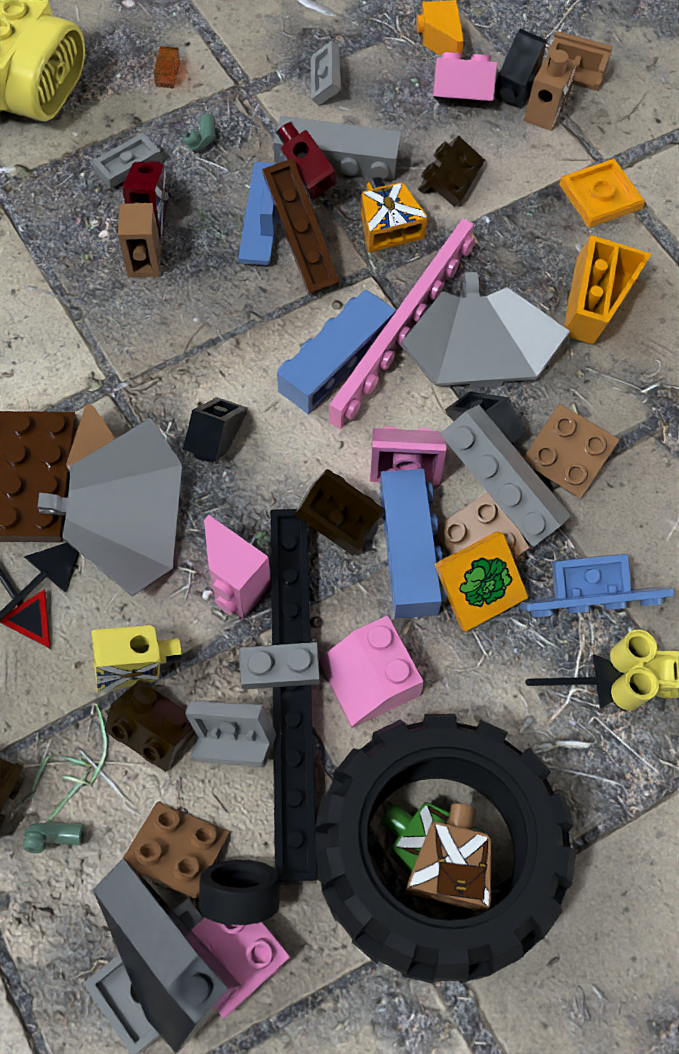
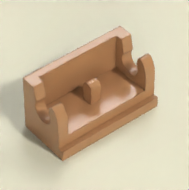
(590, 56)

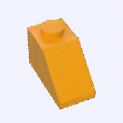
(440, 26)

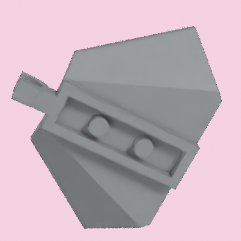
(483, 338)
(123, 507)

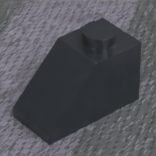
(520, 68)
(496, 407)
(213, 428)

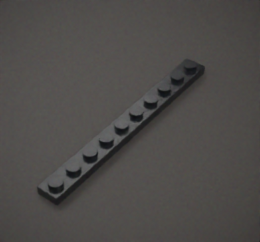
(292, 706)

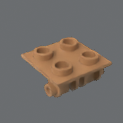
(570, 450)
(477, 522)
(175, 849)

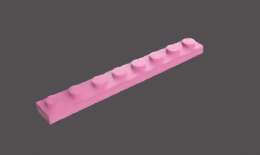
(382, 352)

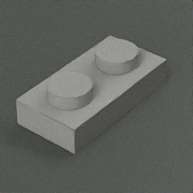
(325, 73)
(115, 164)
(279, 665)

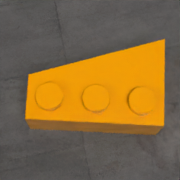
(599, 285)

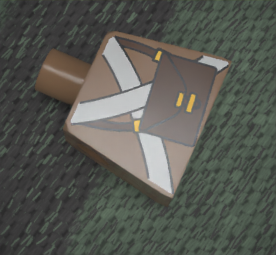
(555, 76)
(454, 863)

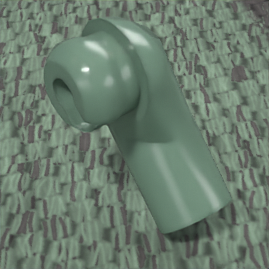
(204, 137)
(55, 833)

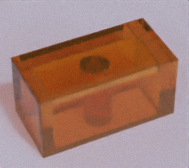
(166, 67)

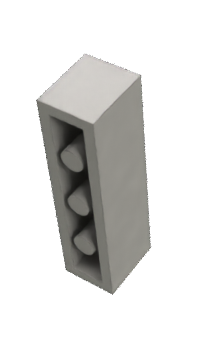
(349, 147)
(505, 475)

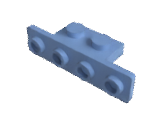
(259, 221)
(593, 582)

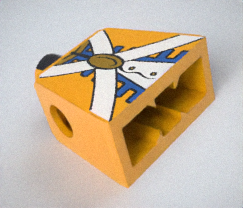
(390, 216)

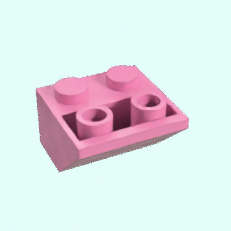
(464, 78)

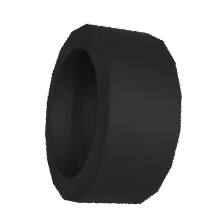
(239, 892)

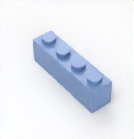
(333, 352)
(410, 543)

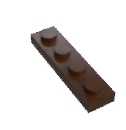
(300, 226)

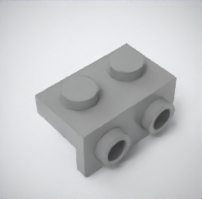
(231, 733)

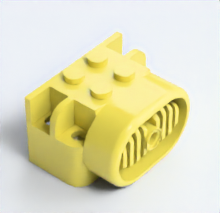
(37, 58)

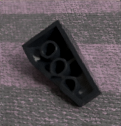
(166, 962)

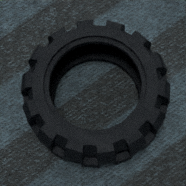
(517, 788)

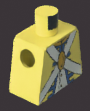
(130, 655)

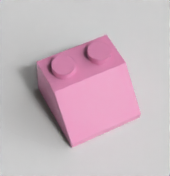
(407, 450)
(236, 569)
(371, 672)

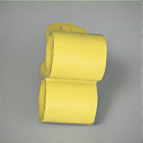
(652, 671)

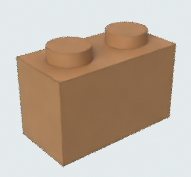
(139, 240)

